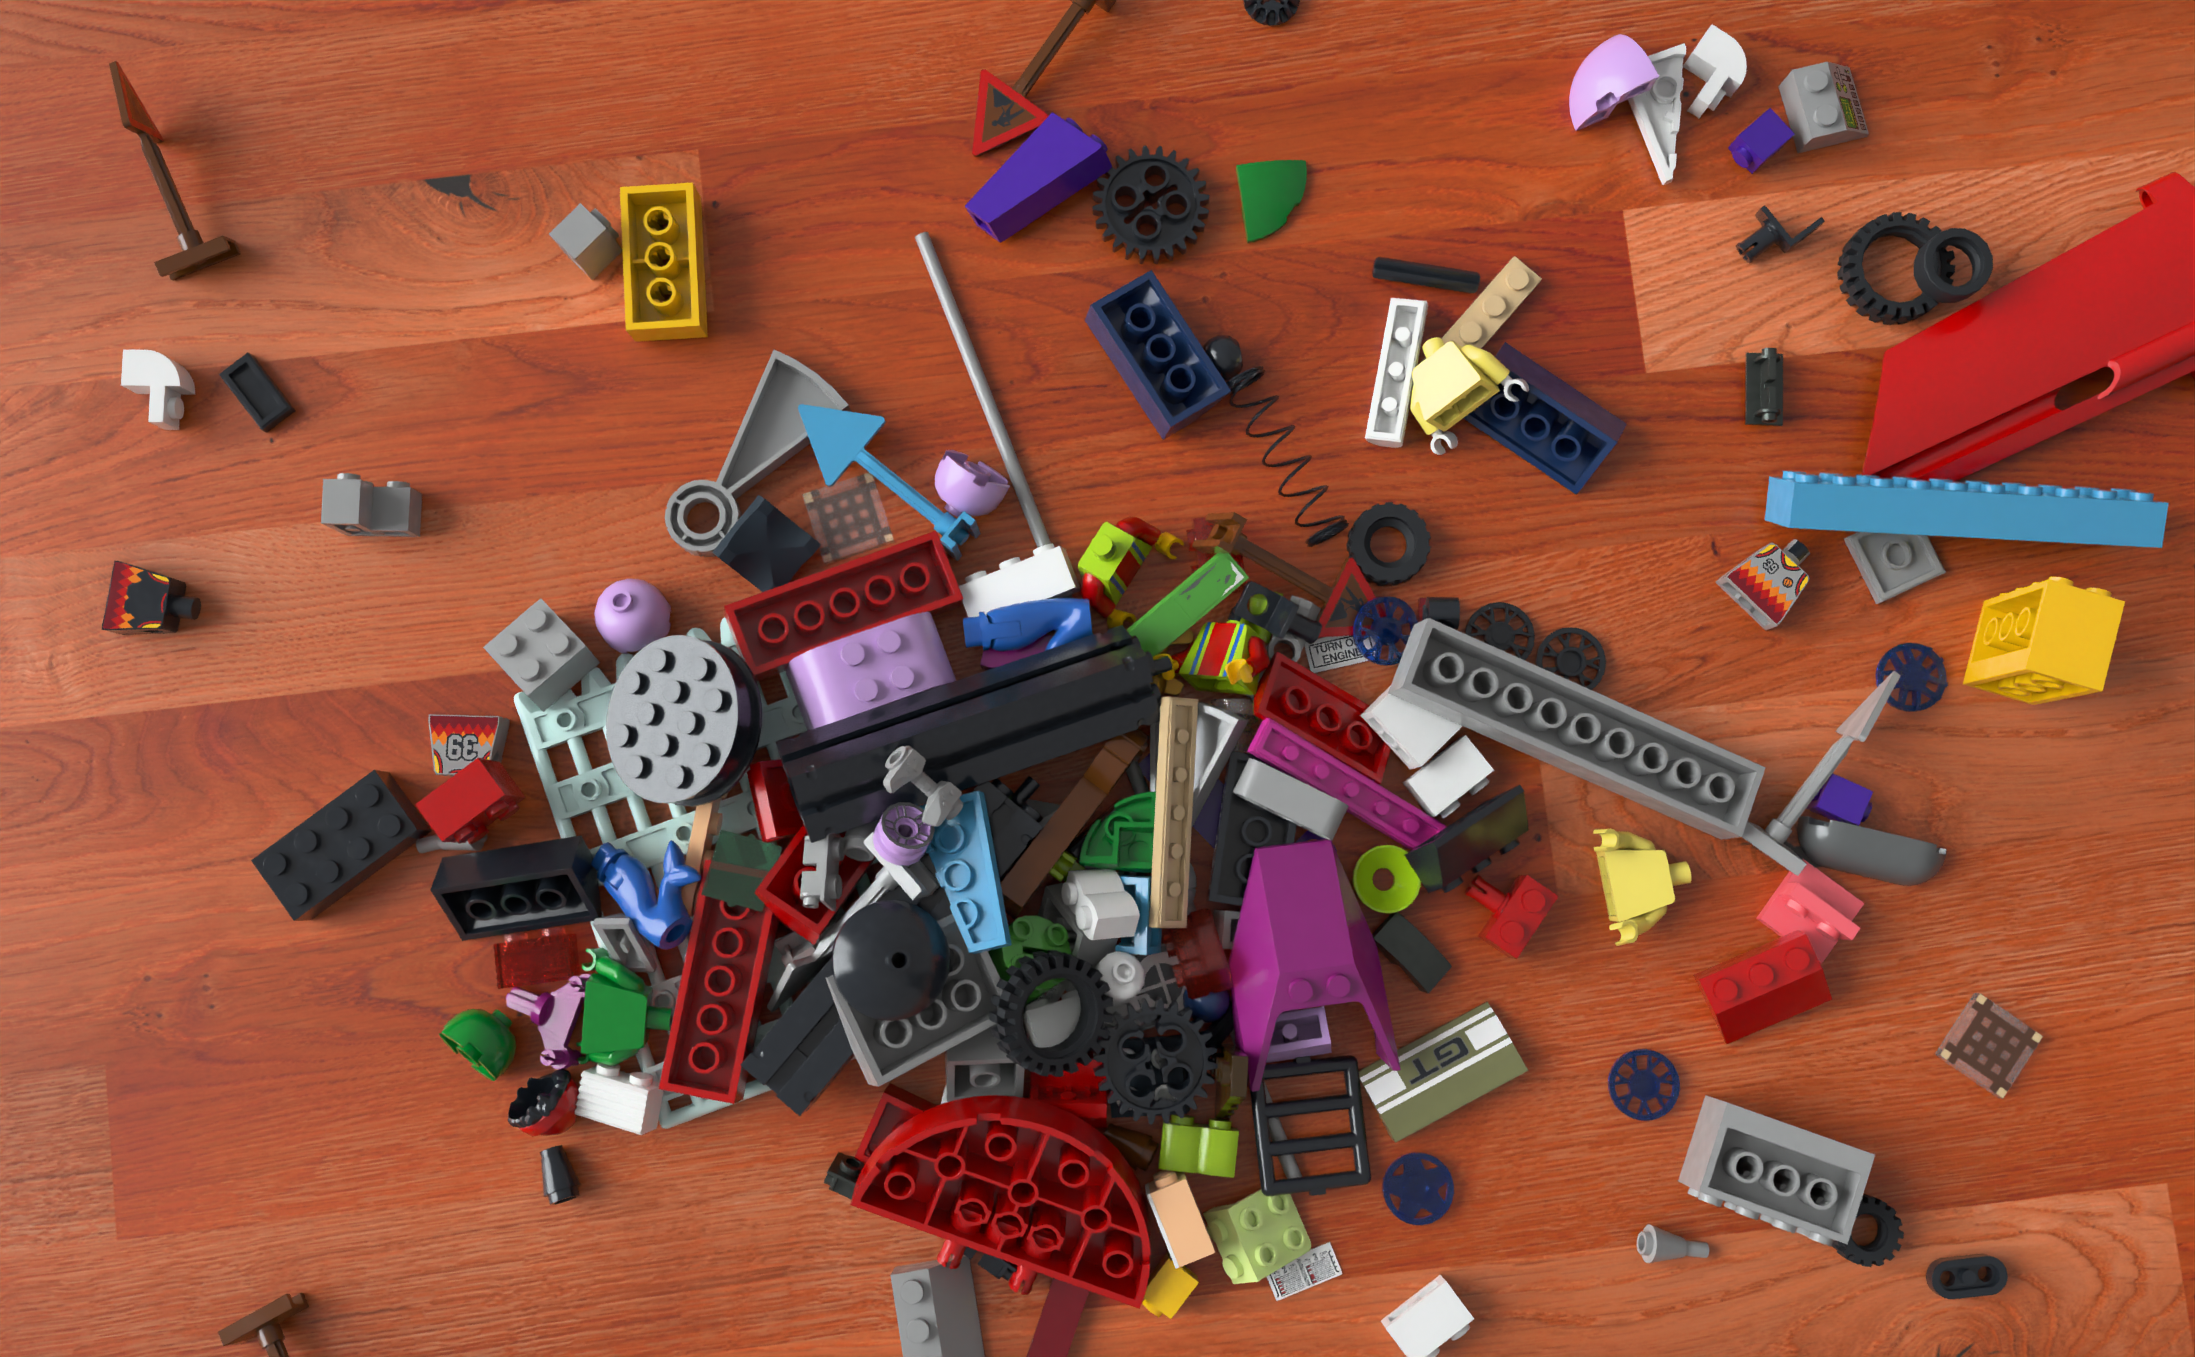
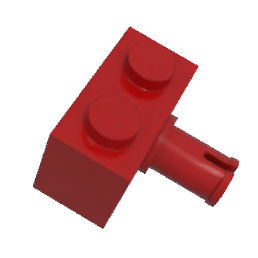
(1513, 914)

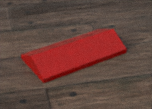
(1320, 715)

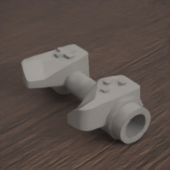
(943, 798)

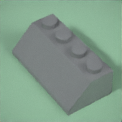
(937, 1310)

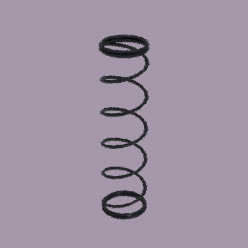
(1251, 376)

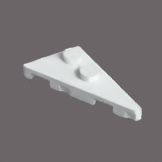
(1660, 110)

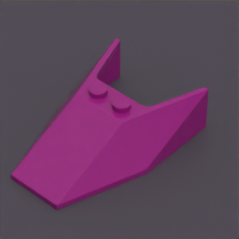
(1302, 948)

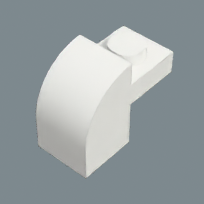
(1720, 64)
(161, 378)

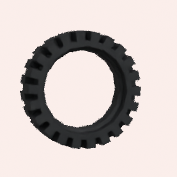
(1859, 289)

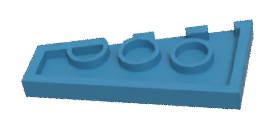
(969, 874)

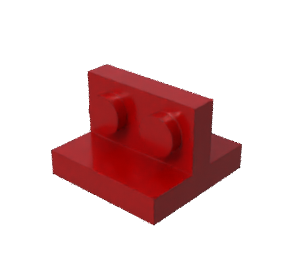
(773, 801)
(1074, 1093)

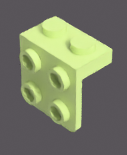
(1257, 1235)

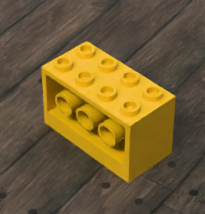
(2044, 642)

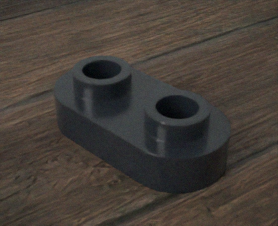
(1964, 1277)

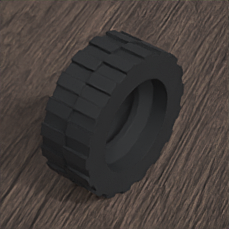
(1408, 524)

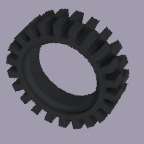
(1015, 995)

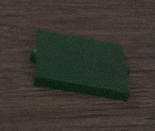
(739, 868)

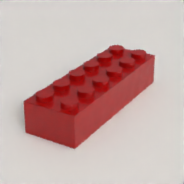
(842, 602)
(719, 999)

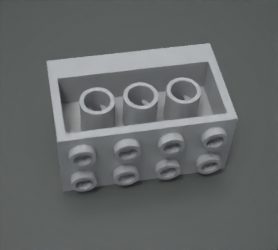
(1775, 1172)

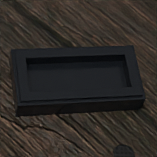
(257, 392)

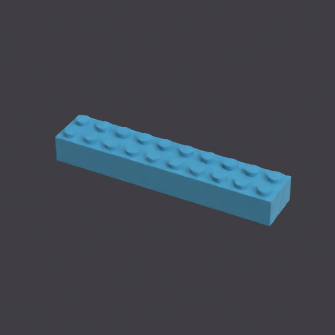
(1966, 509)

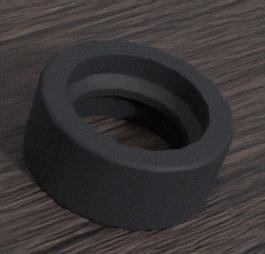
(1972, 246)

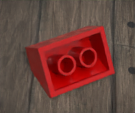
(782, 889)
(1764, 986)

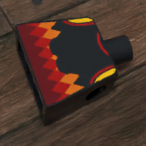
(146, 602)

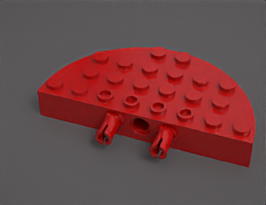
(1017, 1187)

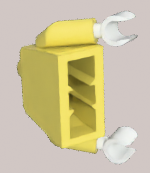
(1453, 385)

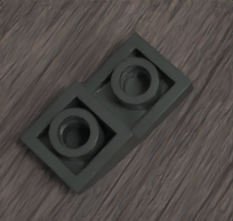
(1411, 951)

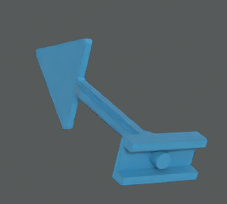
(841, 439)

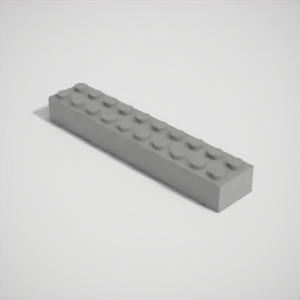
(1576, 729)

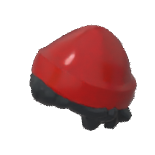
(545, 1105)

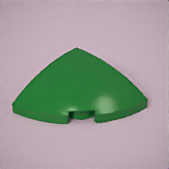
(1269, 194)
(1123, 837)

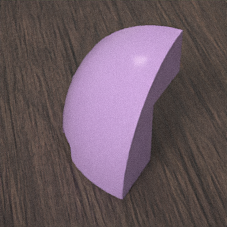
(1608, 77)

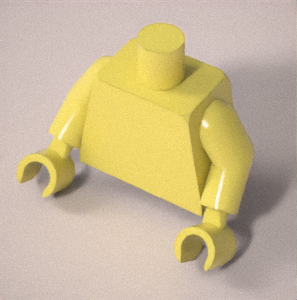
(1636, 881)

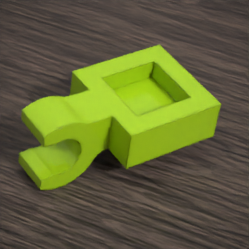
(1064, 865)

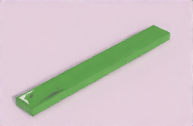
(1188, 603)

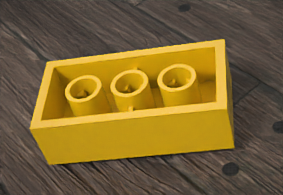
(645, 248)

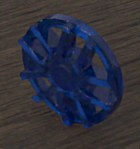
(1913, 676)

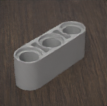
(1290, 799)

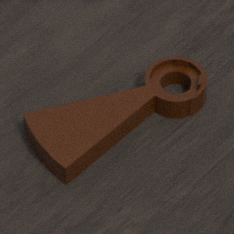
(1070, 819)

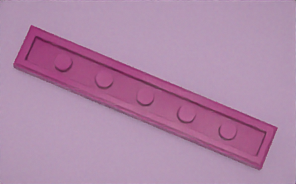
(1329, 775)

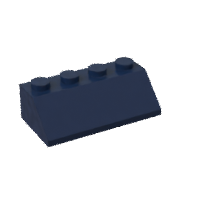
(1156, 354)
(1549, 424)

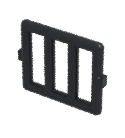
(1356, 1138)

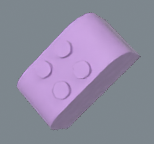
(869, 670)

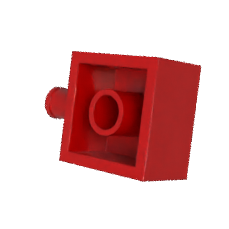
(471, 802)

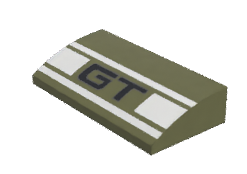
(1442, 1072)

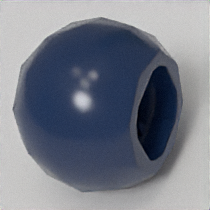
(1210, 1007)

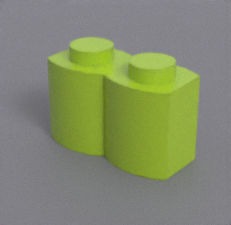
(1199, 1147)

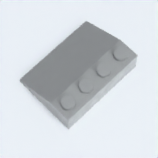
(957, 1014)

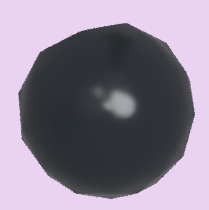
(1225, 355)

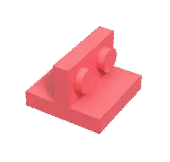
(1814, 907)

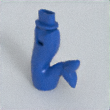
(1025, 622)
(632, 887)

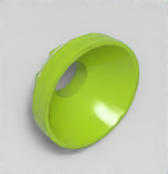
(1405, 880)

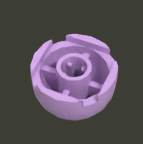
(968, 485)
(632, 615)

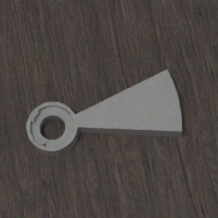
(764, 441)
(1215, 740)

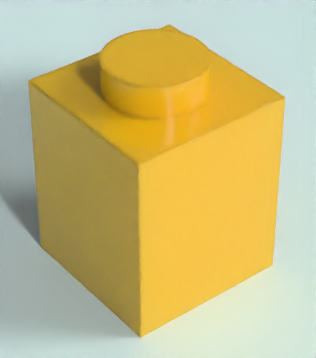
(1168, 1287)

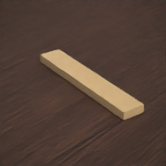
(1173, 812)

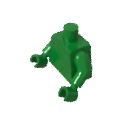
(617, 1012)

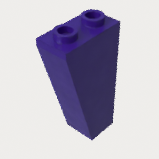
(1038, 177)

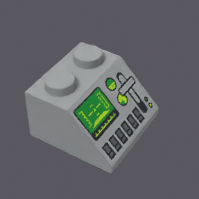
(1822, 106)

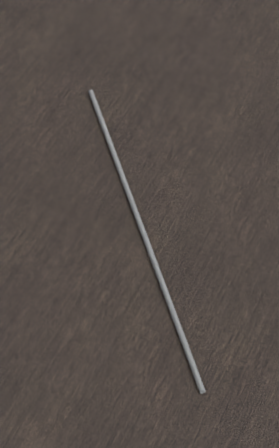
(1035, 521)

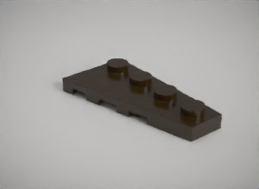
(1231, 1080)

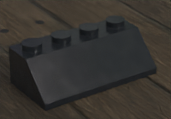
(518, 888)

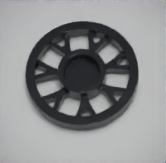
(1501, 633)
(1571, 660)

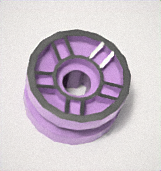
(902, 835)

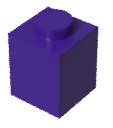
(1760, 141)
(1842, 801)

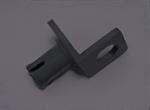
(1771, 234)
(1279, 615)

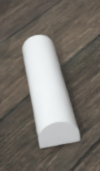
(1394, 374)

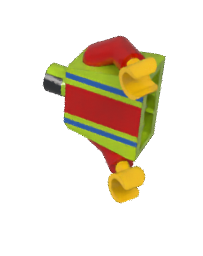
(1114, 561)
(1222, 658)

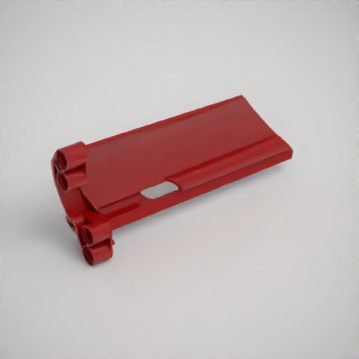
(1992, 370)

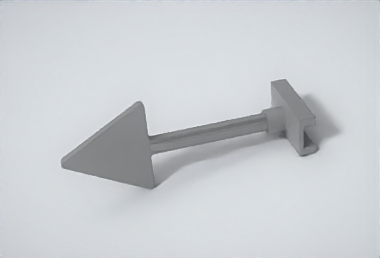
(1856, 728)
(914, 880)

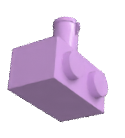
(1300, 1035)

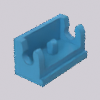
(1146, 939)

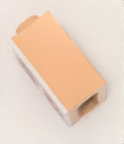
(1179, 1217)

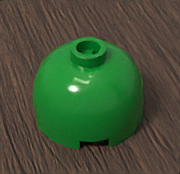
(482, 1040)

